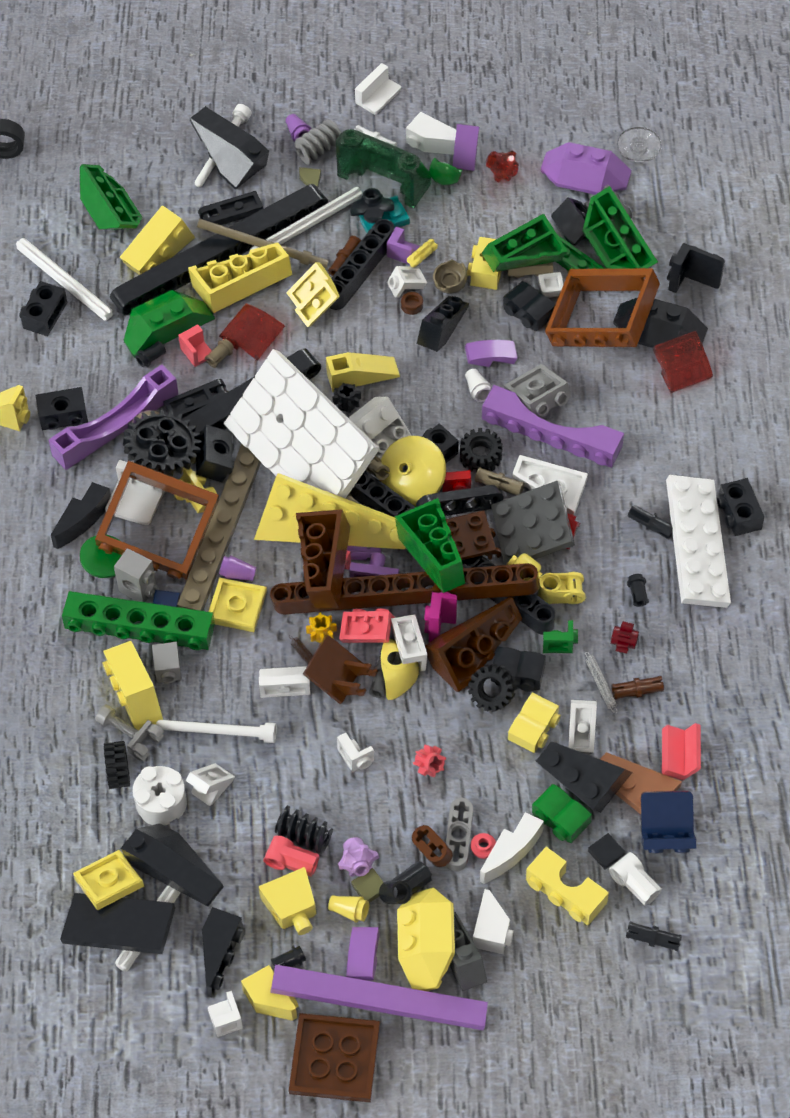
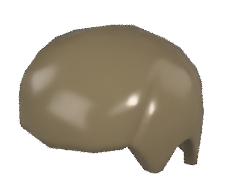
(450, 276)

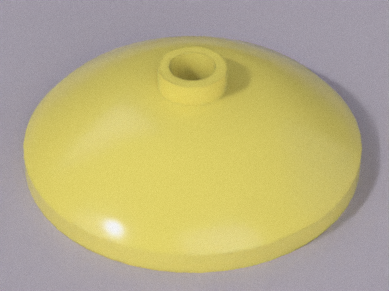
(424, 472)

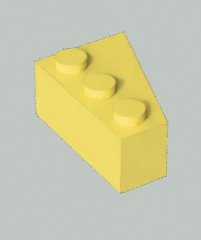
(157, 241)
(133, 684)

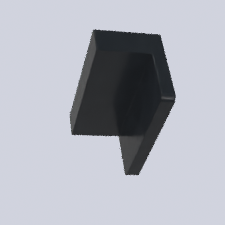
(570, 220)

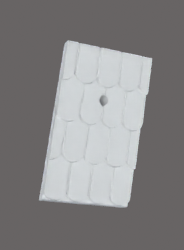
(299, 429)

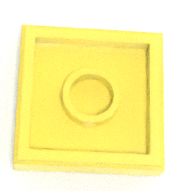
(237, 604)
(108, 879)

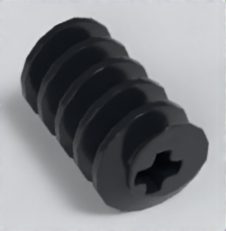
(303, 831)

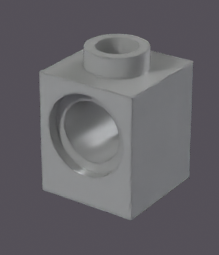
(166, 662)

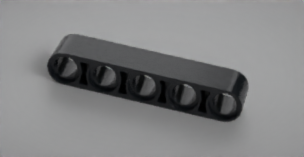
(361, 262)

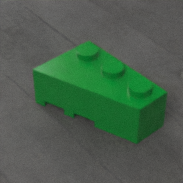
(525, 246)

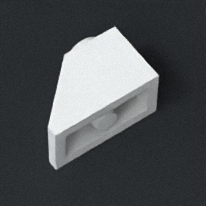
(492, 926)

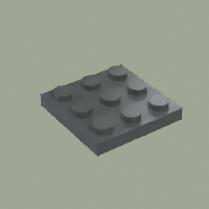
(533, 523)

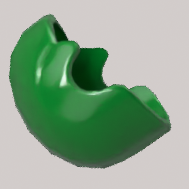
(444, 173)

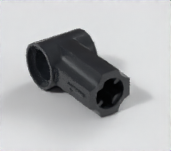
(406, 883)

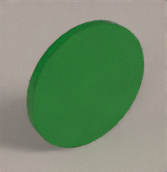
(96, 560)

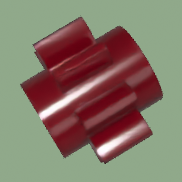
(624, 637)

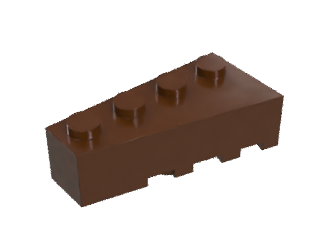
(323, 550)

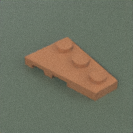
(640, 781)

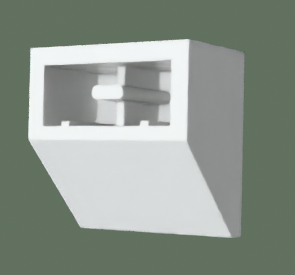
(380, 423)

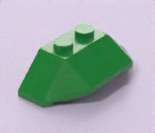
(107, 200)
(614, 234)
(164, 320)

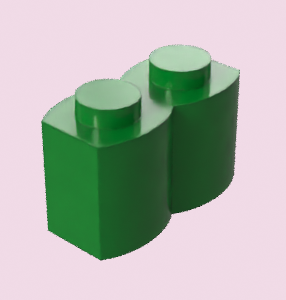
(561, 813)

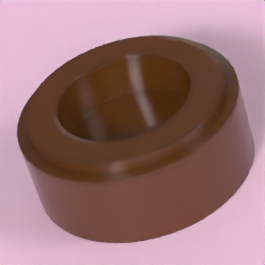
(412, 303)

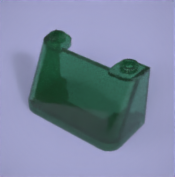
(361, 152)

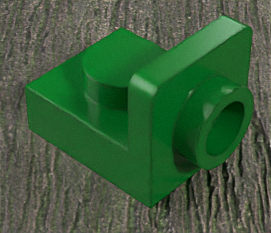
(560, 642)

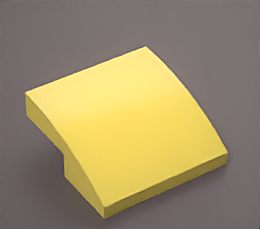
(313, 294)

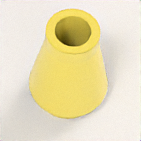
(351, 907)

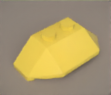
(426, 938)

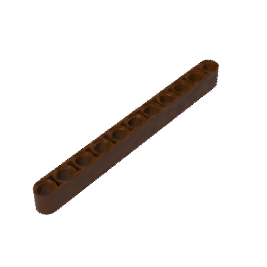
(417, 591)

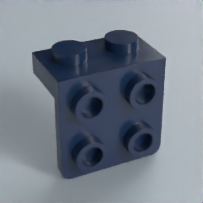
(667, 821)

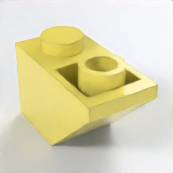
(14, 408)
(258, 989)

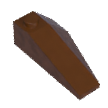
(472, 643)

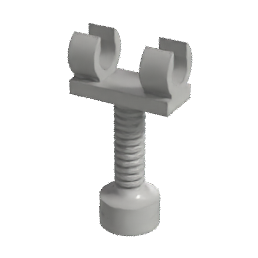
(107, 716)

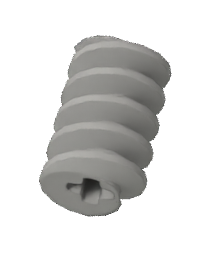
(317, 141)

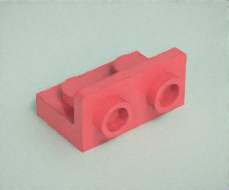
(366, 626)

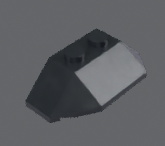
(663, 322)

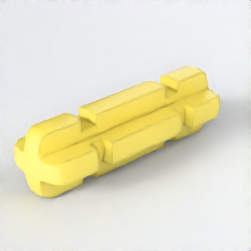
(422, 253)

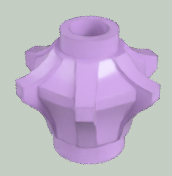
(357, 857)

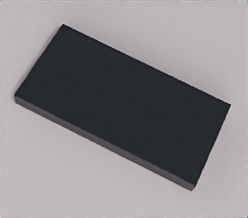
(120, 925)

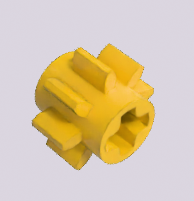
(320, 626)

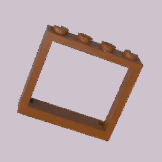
(602, 280)
(172, 486)

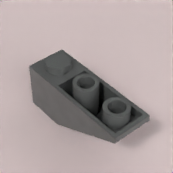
(467, 962)

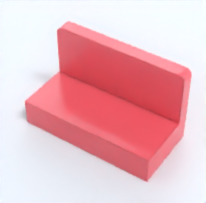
(681, 751)

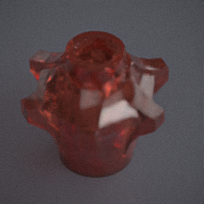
(502, 165)

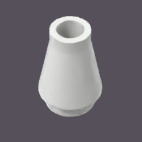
(478, 385)

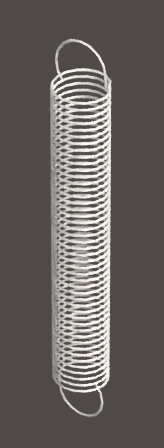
(598, 684)

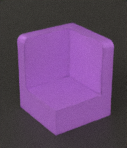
(399, 248)

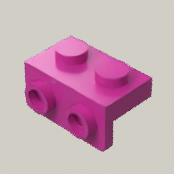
(442, 610)

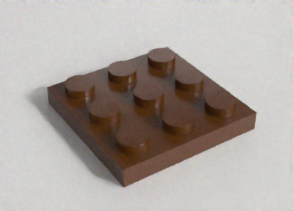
(334, 1057)

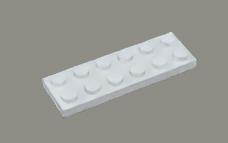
(698, 541)

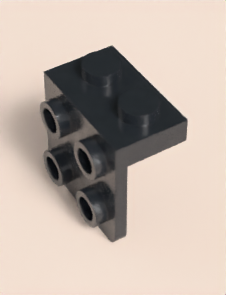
(695, 265)

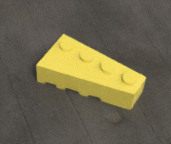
(240, 276)

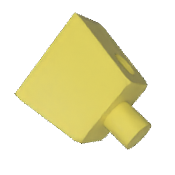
(290, 900)

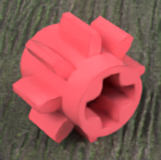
(429, 760)

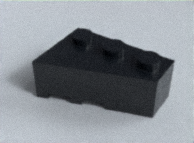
(584, 775)

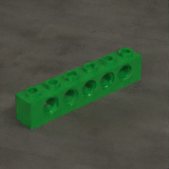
(128, 612)

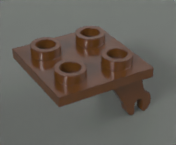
(473, 535)
(336, 669)

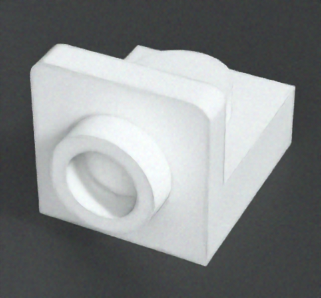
(406, 278)
(352, 755)

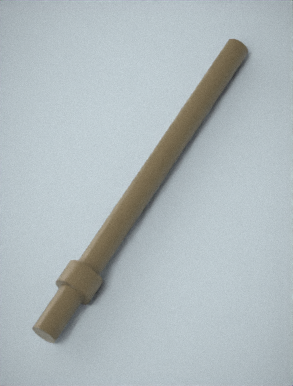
(305, 257)

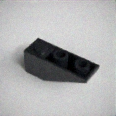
(441, 323)
(219, 939)

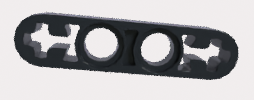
(484, 498)

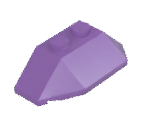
(585, 168)

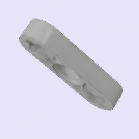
(466, 826)

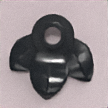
(372, 205)

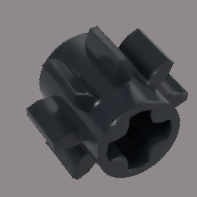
(346, 397)

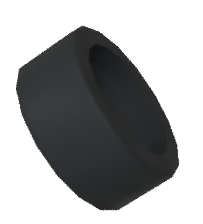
(16, 132)

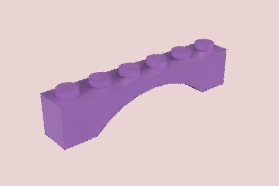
(80, 441)
(594, 443)

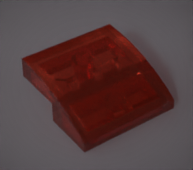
(252, 331)
(683, 361)

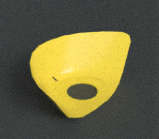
(397, 677)

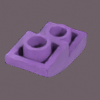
(465, 147)
(487, 351)
(362, 953)

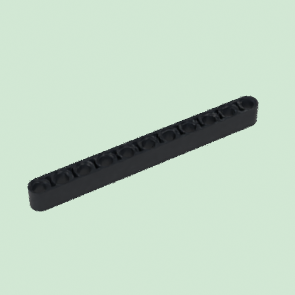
(174, 271)
(390, 500)

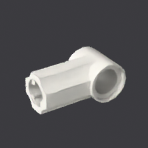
(631, 873)

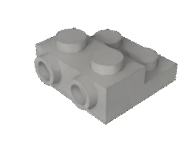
(540, 390)

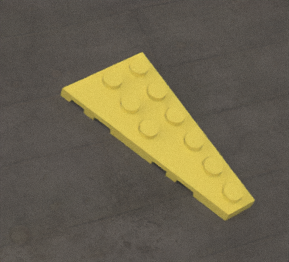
(292, 496)

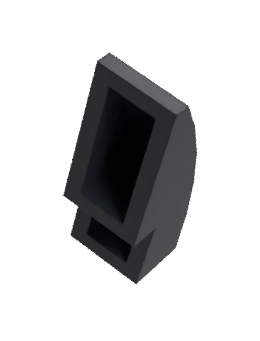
(80, 515)

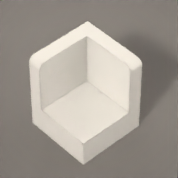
(225, 1016)

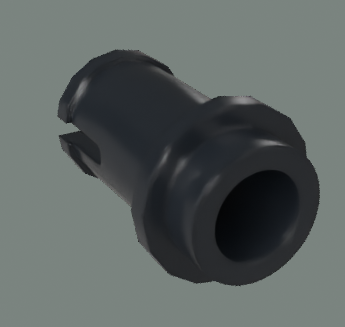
(145, 357)
(637, 585)
(290, 958)

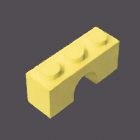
(581, 901)

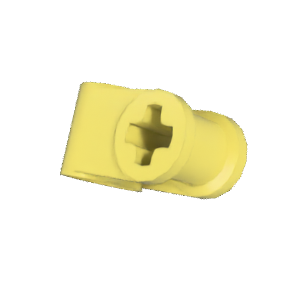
(562, 588)

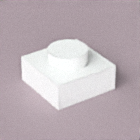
(550, 284)

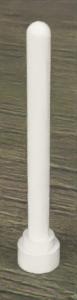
(240, 115)
(264, 732)

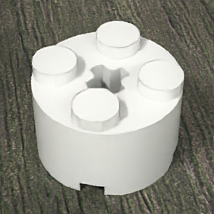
(159, 795)

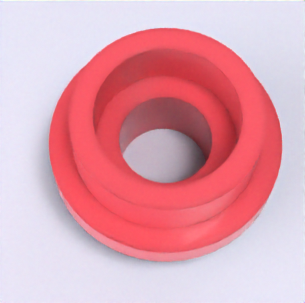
(482, 852)

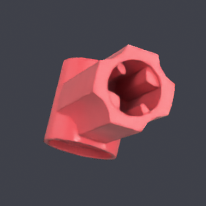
(284, 854)

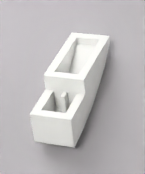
(511, 847)

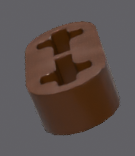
(428, 849)

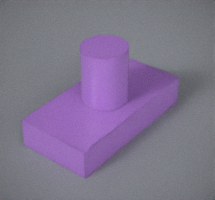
(375, 567)

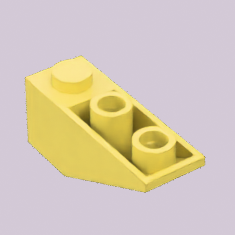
(359, 369)

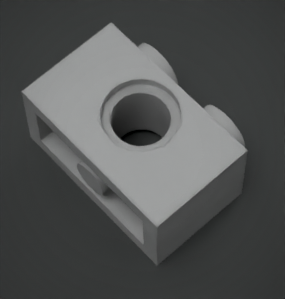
(135, 576)

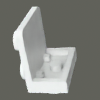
(138, 501)

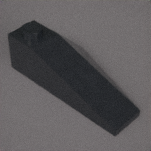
(232, 149)
(172, 861)

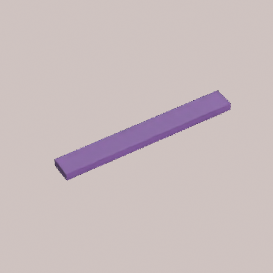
(379, 997)

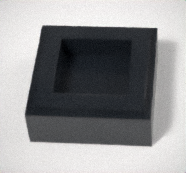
(606, 851)

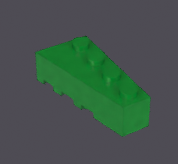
(431, 544)

